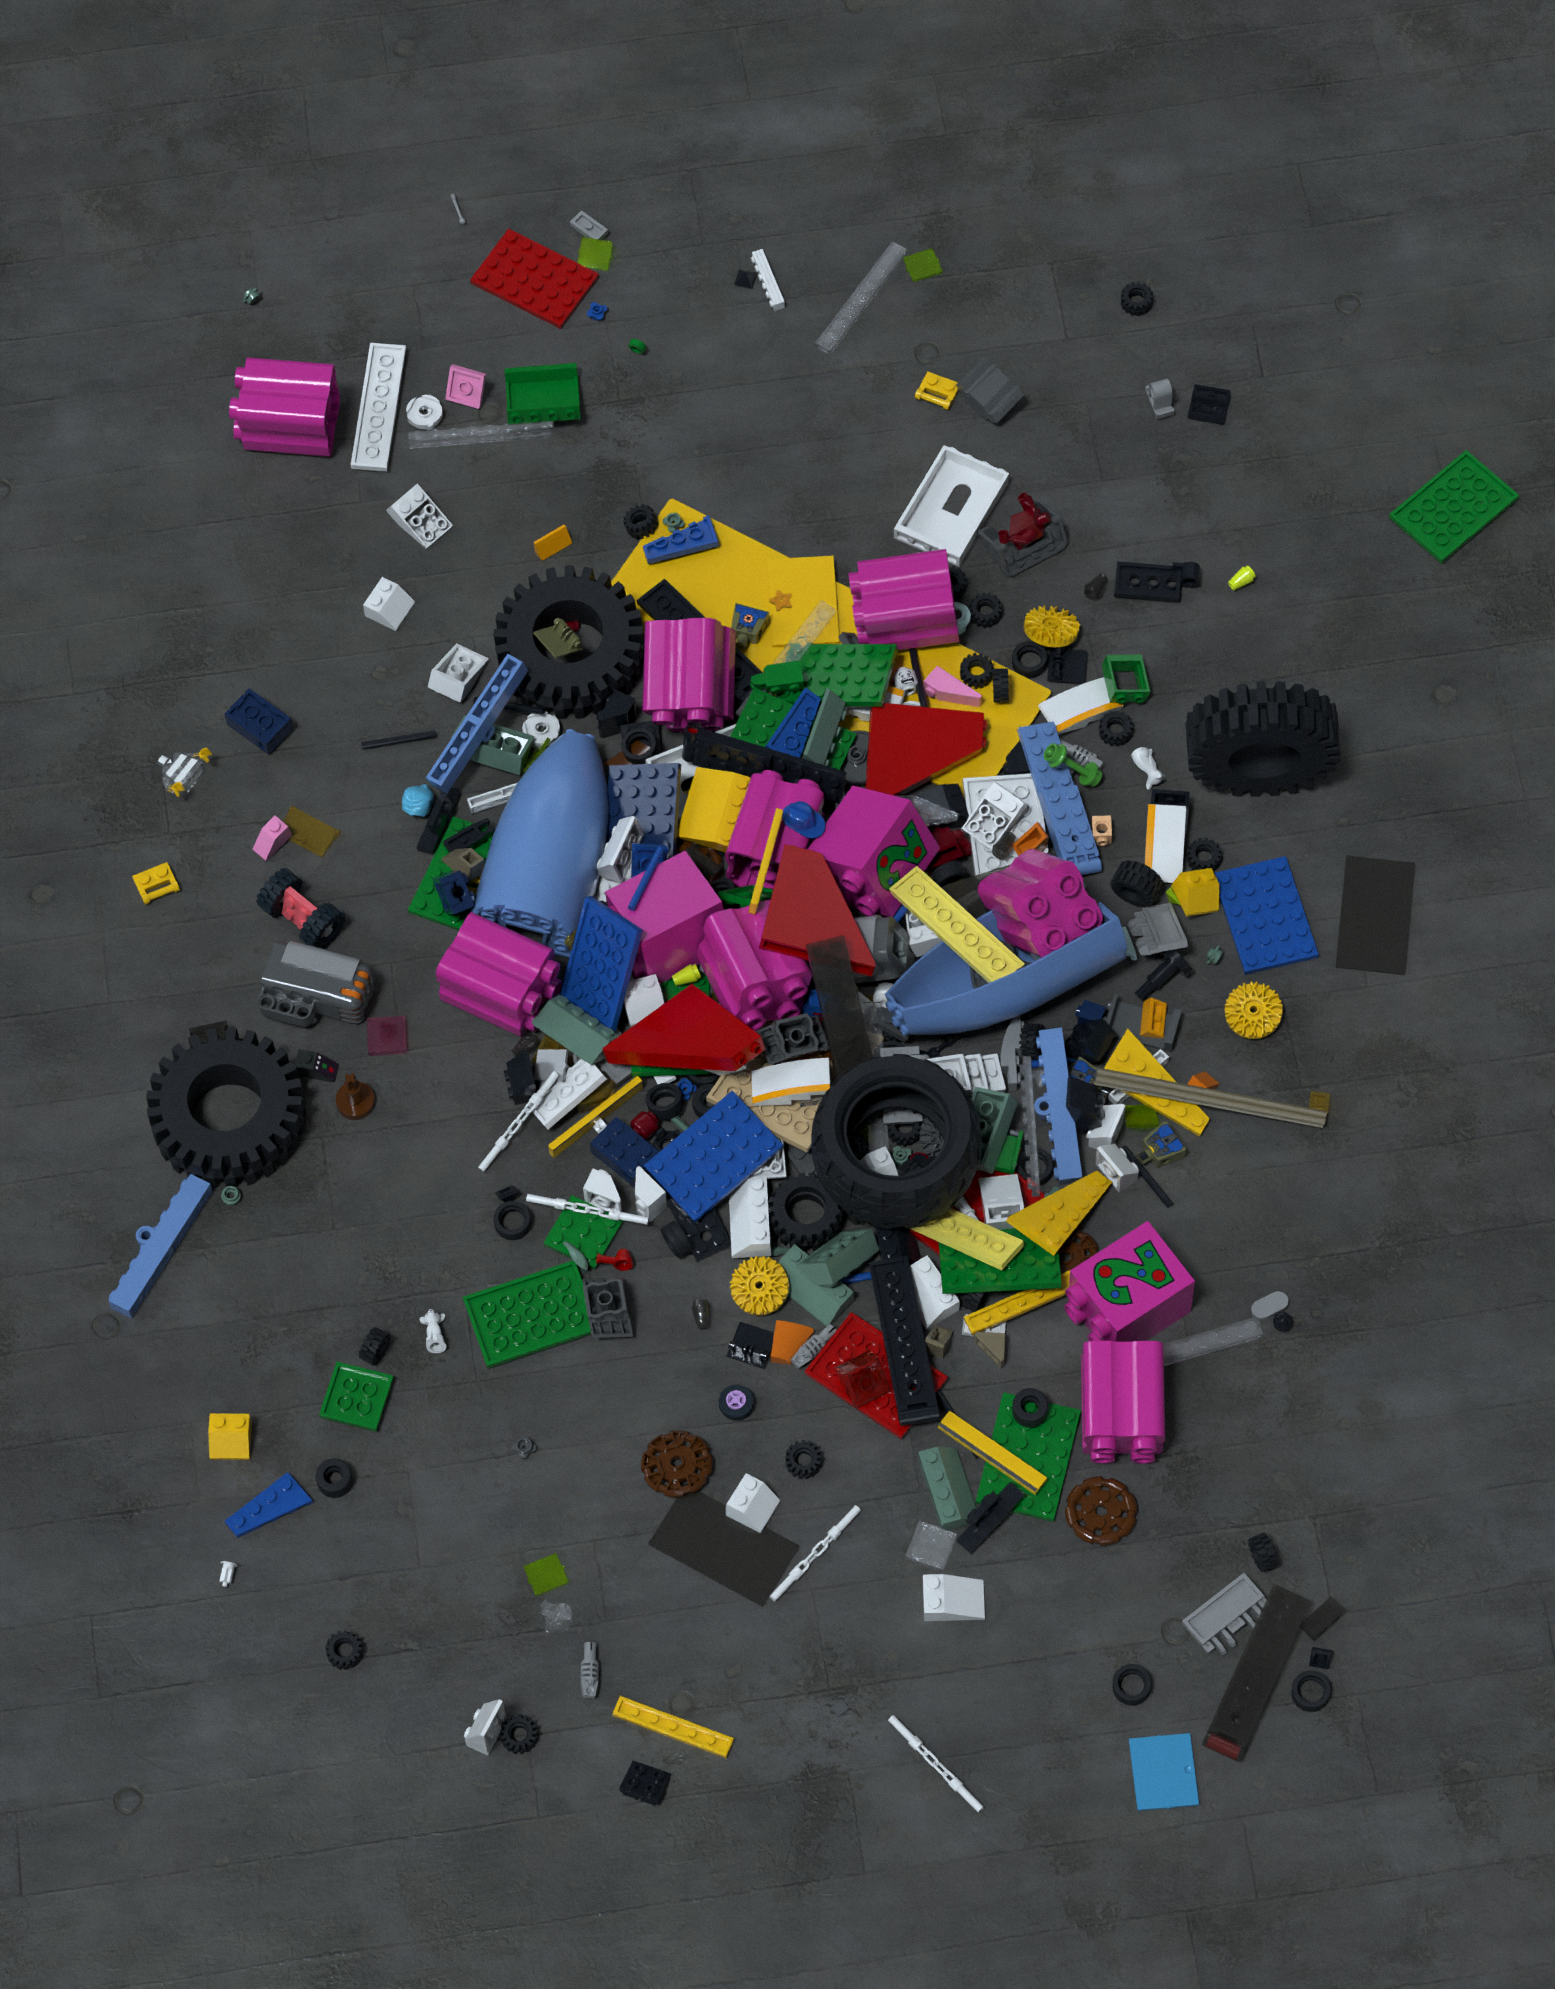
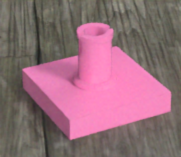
(465, 386)

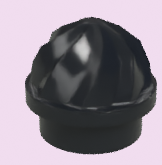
(1282, 1321)

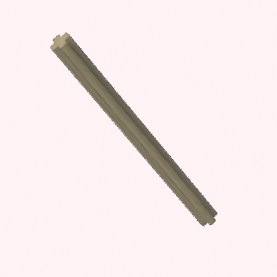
(1210, 1097)

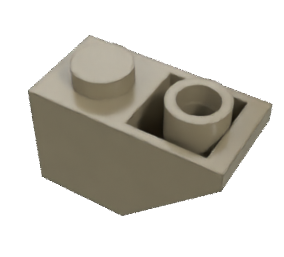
(466, 861)

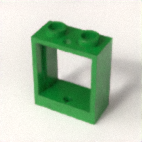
(1126, 663)

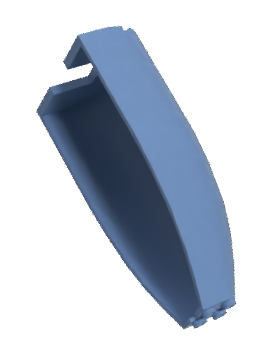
(548, 843)
(938, 991)

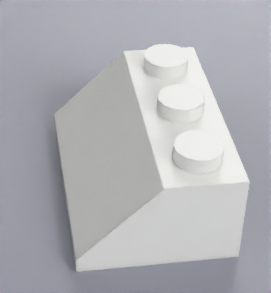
(618, 850)
(931, 1303)

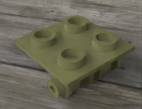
(559, 639)

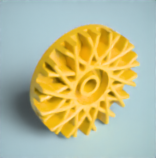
(1051, 627)
(1257, 998)
(756, 1272)

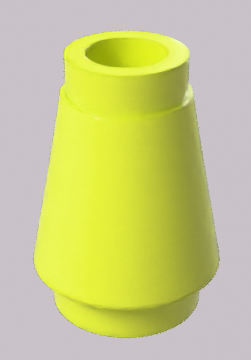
(1242, 578)
(687, 975)

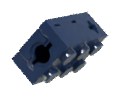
(258, 721)
(454, 892)
(622, 1150)

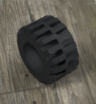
(1136, 883)

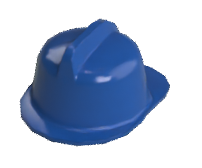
(803, 819)

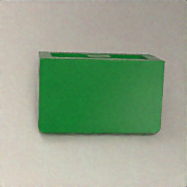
(1009, 1154)

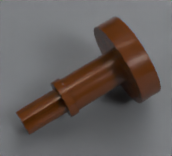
(354, 1099)

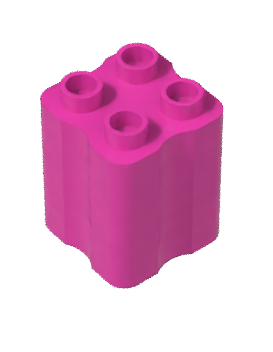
(286, 406)
(904, 600)
(689, 673)
(754, 822)
(1040, 902)
(498, 975)
(747, 979)
(1122, 1400)

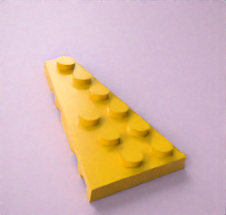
(1135, 1059)
(1058, 1215)

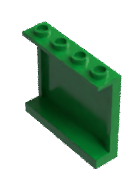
(542, 393)

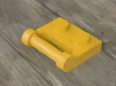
(939, 386)
(153, 879)

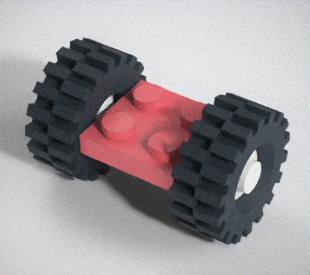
(316, 924)

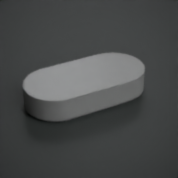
(1269, 1305)

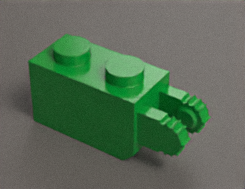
(779, 678)

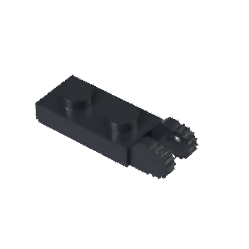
(469, 836)

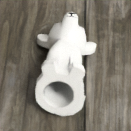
(1143, 759)
(434, 1341)

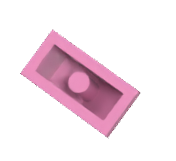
(271, 838)

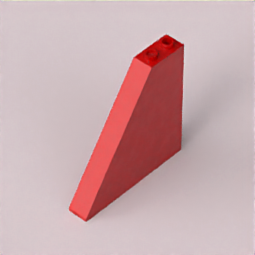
(918, 744)
(809, 909)
(688, 1034)

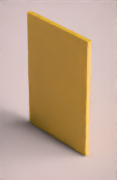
(809, 583)

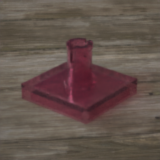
(386, 1035)

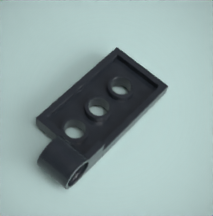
(1183, 574)
(710, 1223)

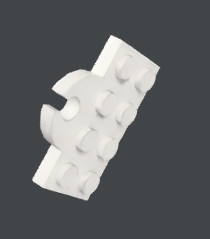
(565, 1095)

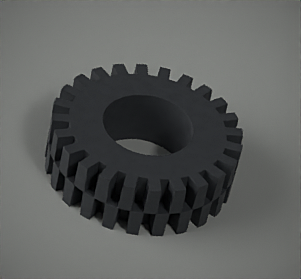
(579, 600)
(1263, 739)
(218, 1064)

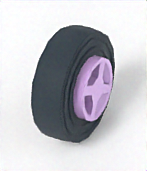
(736, 1395)

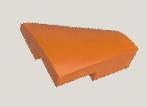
(787, 1340)

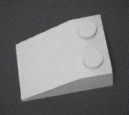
(457, 672)
(952, 1598)
(486, 1727)

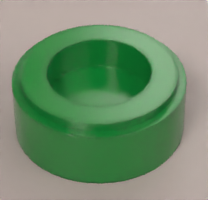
(637, 346)

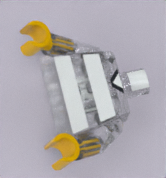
(183, 770)

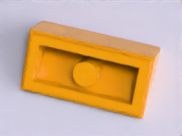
(552, 542)
(1153, 1018)

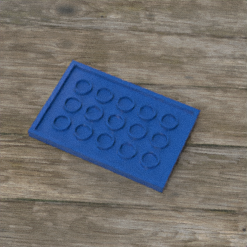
(1265, 915)
(601, 962)
(713, 1156)

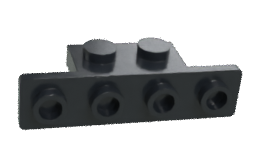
(437, 820)
(988, 1516)

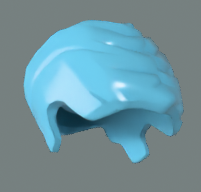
(417, 800)

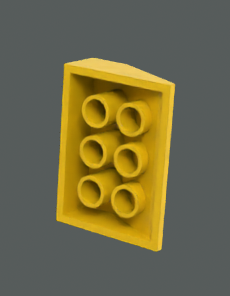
(712, 807)

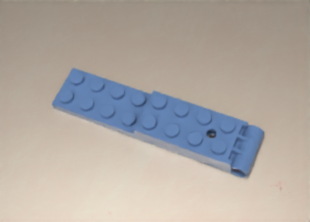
(1059, 800)

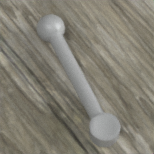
(462, 221)

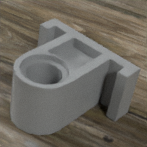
(1160, 398)

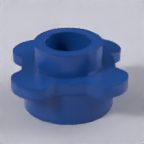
(596, 315)
(685, 1083)

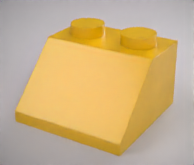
(1197, 891)
(229, 1436)

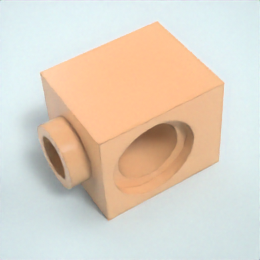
(1101, 823)

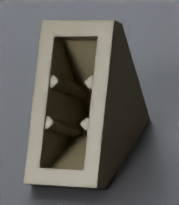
(938, 1341)
(992, 1345)

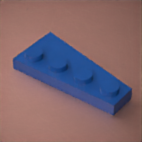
(689, 540)
(795, 727)
(642, 856)
(275, 1501)

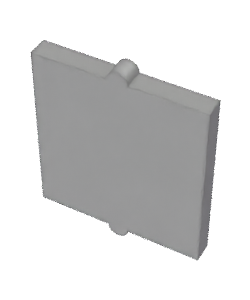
(549, 1061)

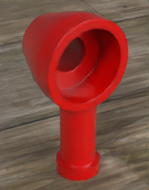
(622, 1261)

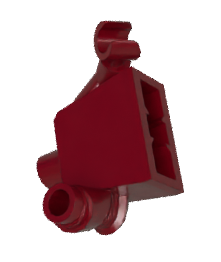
(1025, 525)
(952, 846)

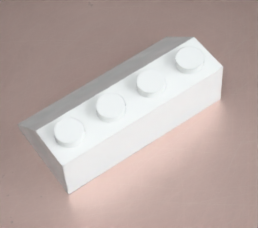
(750, 1219)

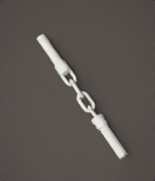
(502, 1142)
(613, 1213)
(833, 1534)
(955, 1783)

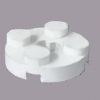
(426, 421)
(532, 725)

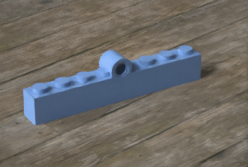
(477, 724)
(1063, 1125)
(160, 1246)

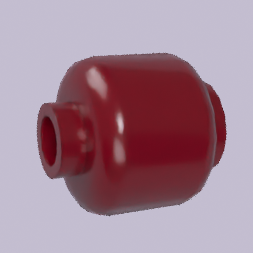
(645, 1124)

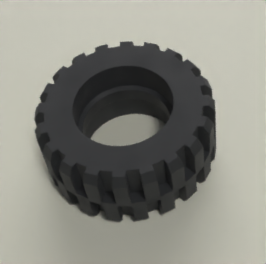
(803, 1235)

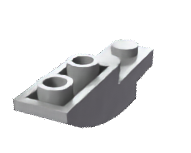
(1010, 1053)

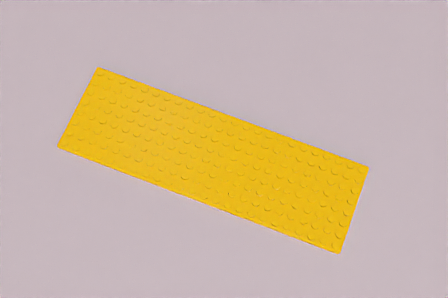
(739, 574)

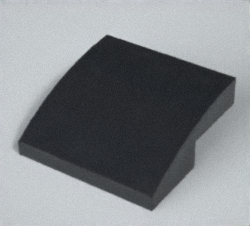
(1208, 404)

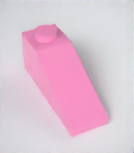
(950, 689)

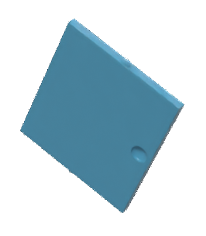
(1163, 1772)

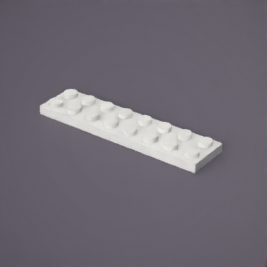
(378, 407)

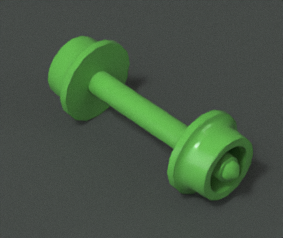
(1056, 755)

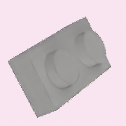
(588, 226)

